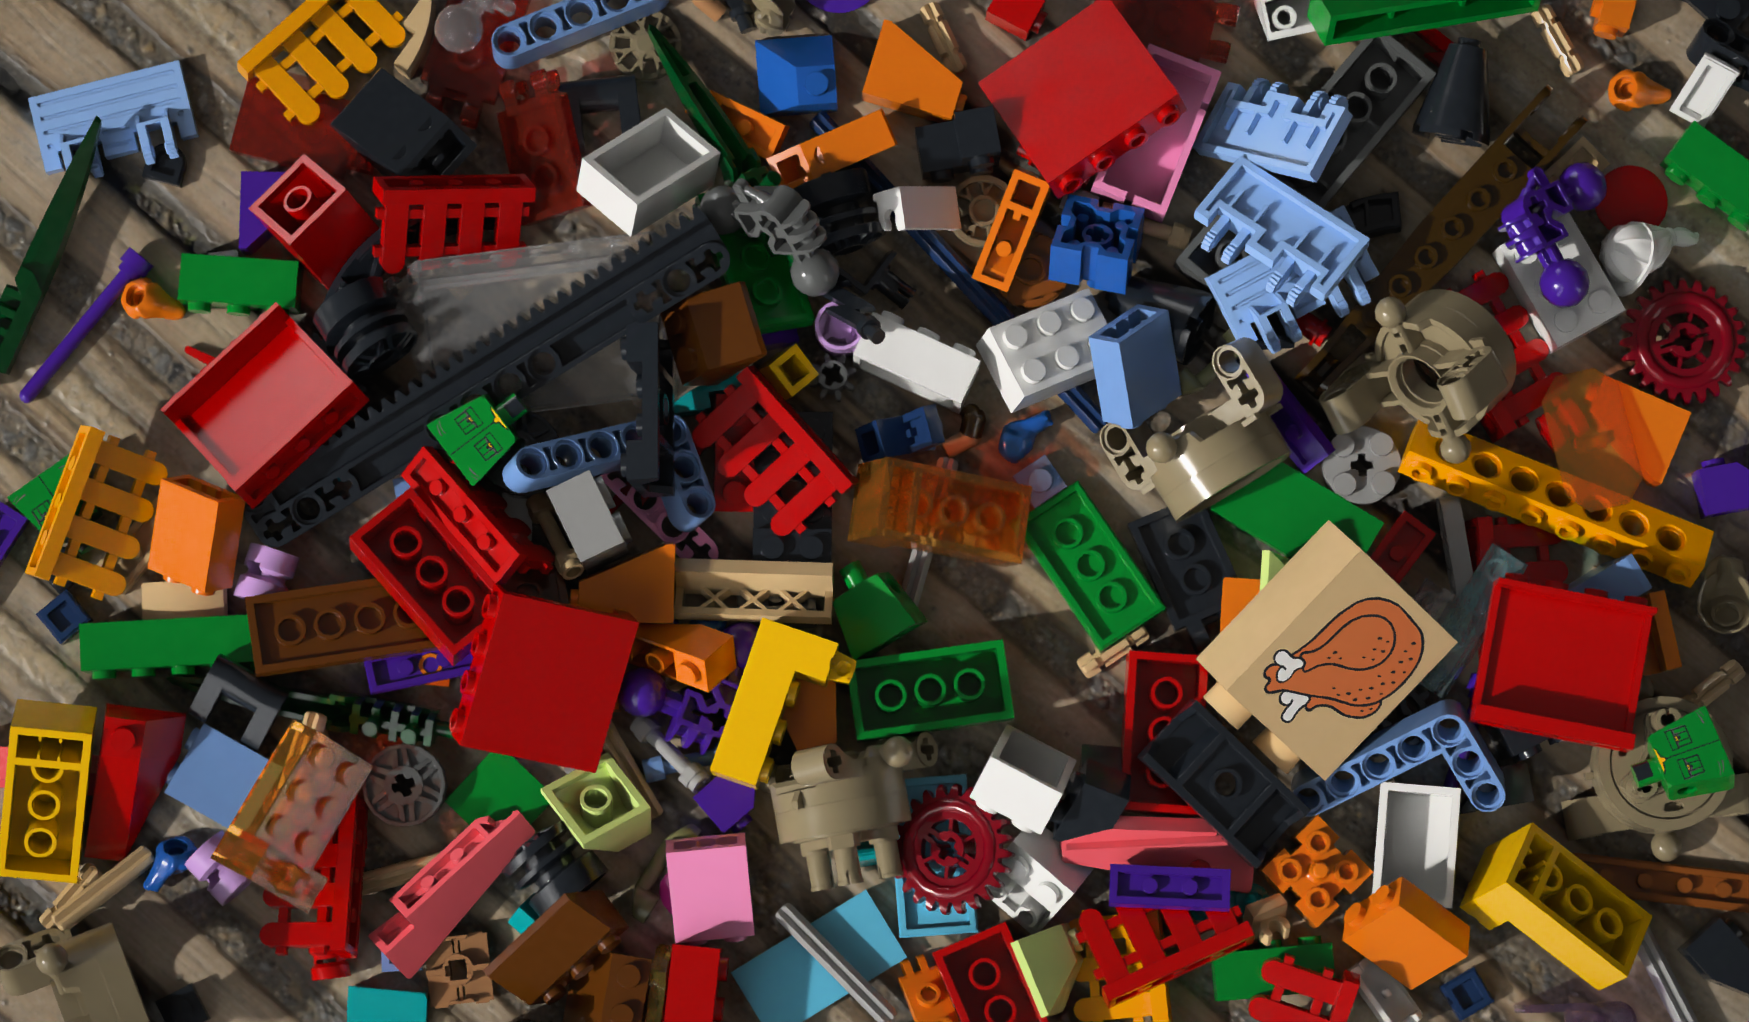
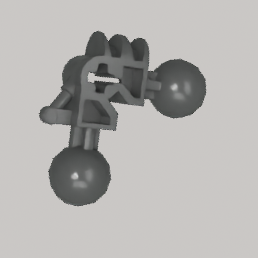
(787, 221)

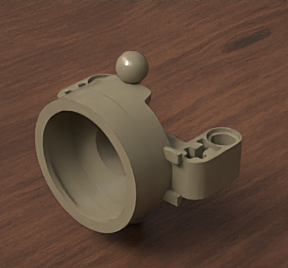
(1454, 340)
(1214, 451)
(84, 970)

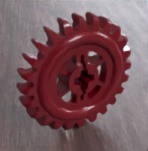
(1647, 351)
(979, 860)

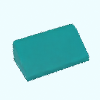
(386, 1005)

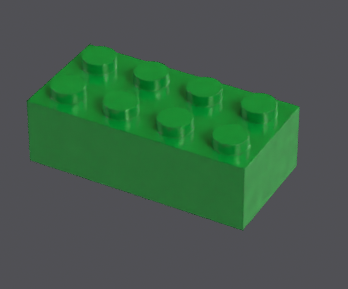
(931, 691)

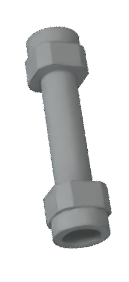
(692, 774)

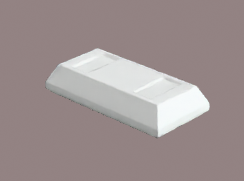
(1704, 89)

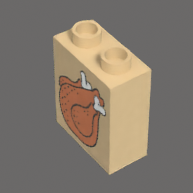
(1322, 654)

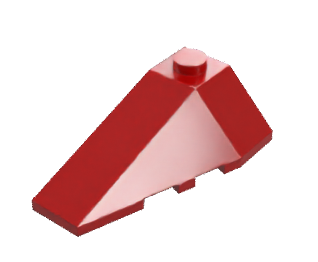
(131, 770)

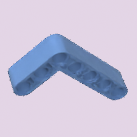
(566, 30)
(610, 444)
(1402, 757)

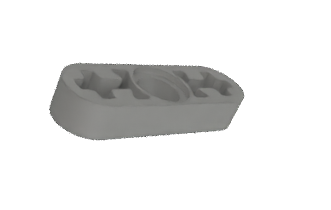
(1454, 543)

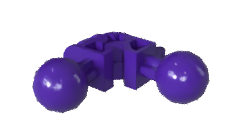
(1535, 231)
(645, 693)

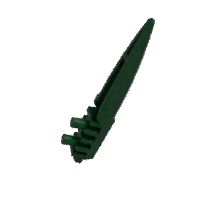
(713, 124)
(21, 303)
(355, 713)

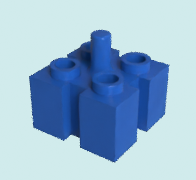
(1096, 244)

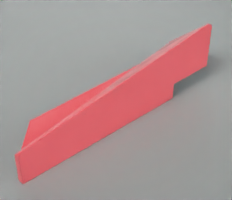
(1158, 843)
(448, 889)

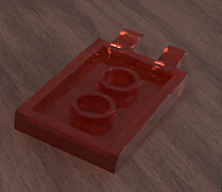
(1180, 25)
(470, 75)
(270, 137)
(542, 144)

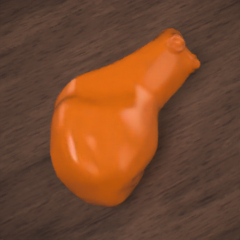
(1635, 90)
(149, 300)

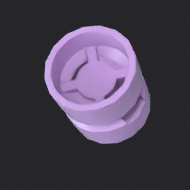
(834, 335)
(266, 571)
(223, 883)

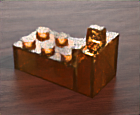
(939, 512)
(293, 815)

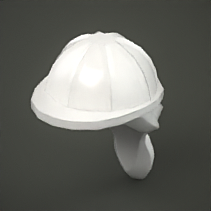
(1637, 250)

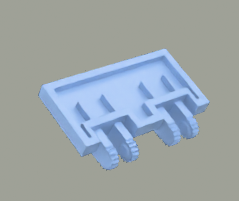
(127, 107)
(1275, 128)
(1276, 223)
(1243, 297)

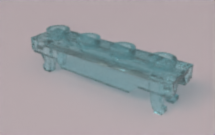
(1468, 618)

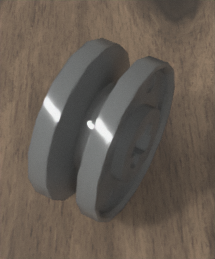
(395, 806)

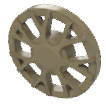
(642, 47)
(981, 208)

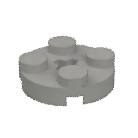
(1379, 480)

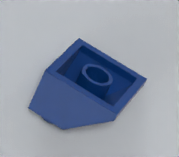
(796, 76)

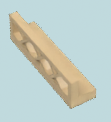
(755, 583)

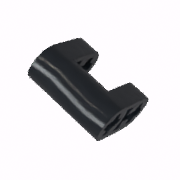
(603, 95)
(243, 687)

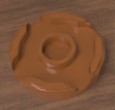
(1031, 283)

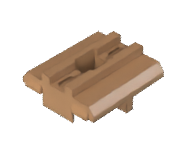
(442, 987)

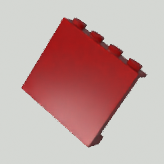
(1083, 97)
(264, 405)
(1562, 662)
(543, 680)

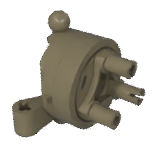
(845, 798)
(1647, 809)

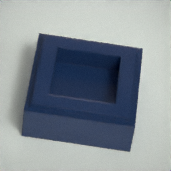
(64, 616)
(1466, 993)

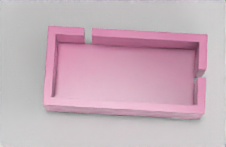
(1153, 170)

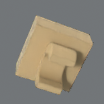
(1268, 917)

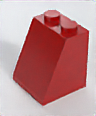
(314, 219)

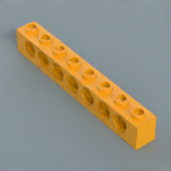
(1537, 498)

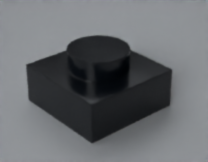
(183, 1006)

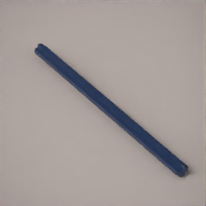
(961, 275)

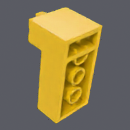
(764, 692)
(46, 790)
(1557, 905)

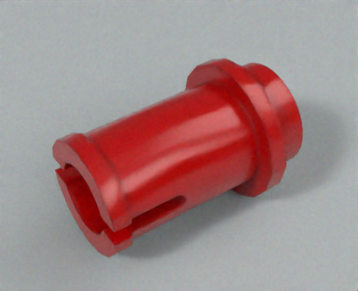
(1314, 329)

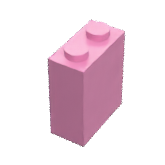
(710, 888)

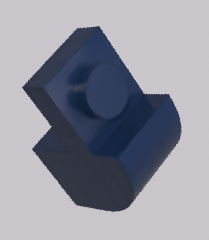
(901, 435)

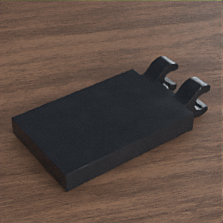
(1185, 568)

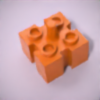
(1315, 871)

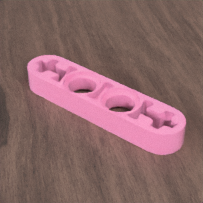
(653, 519)

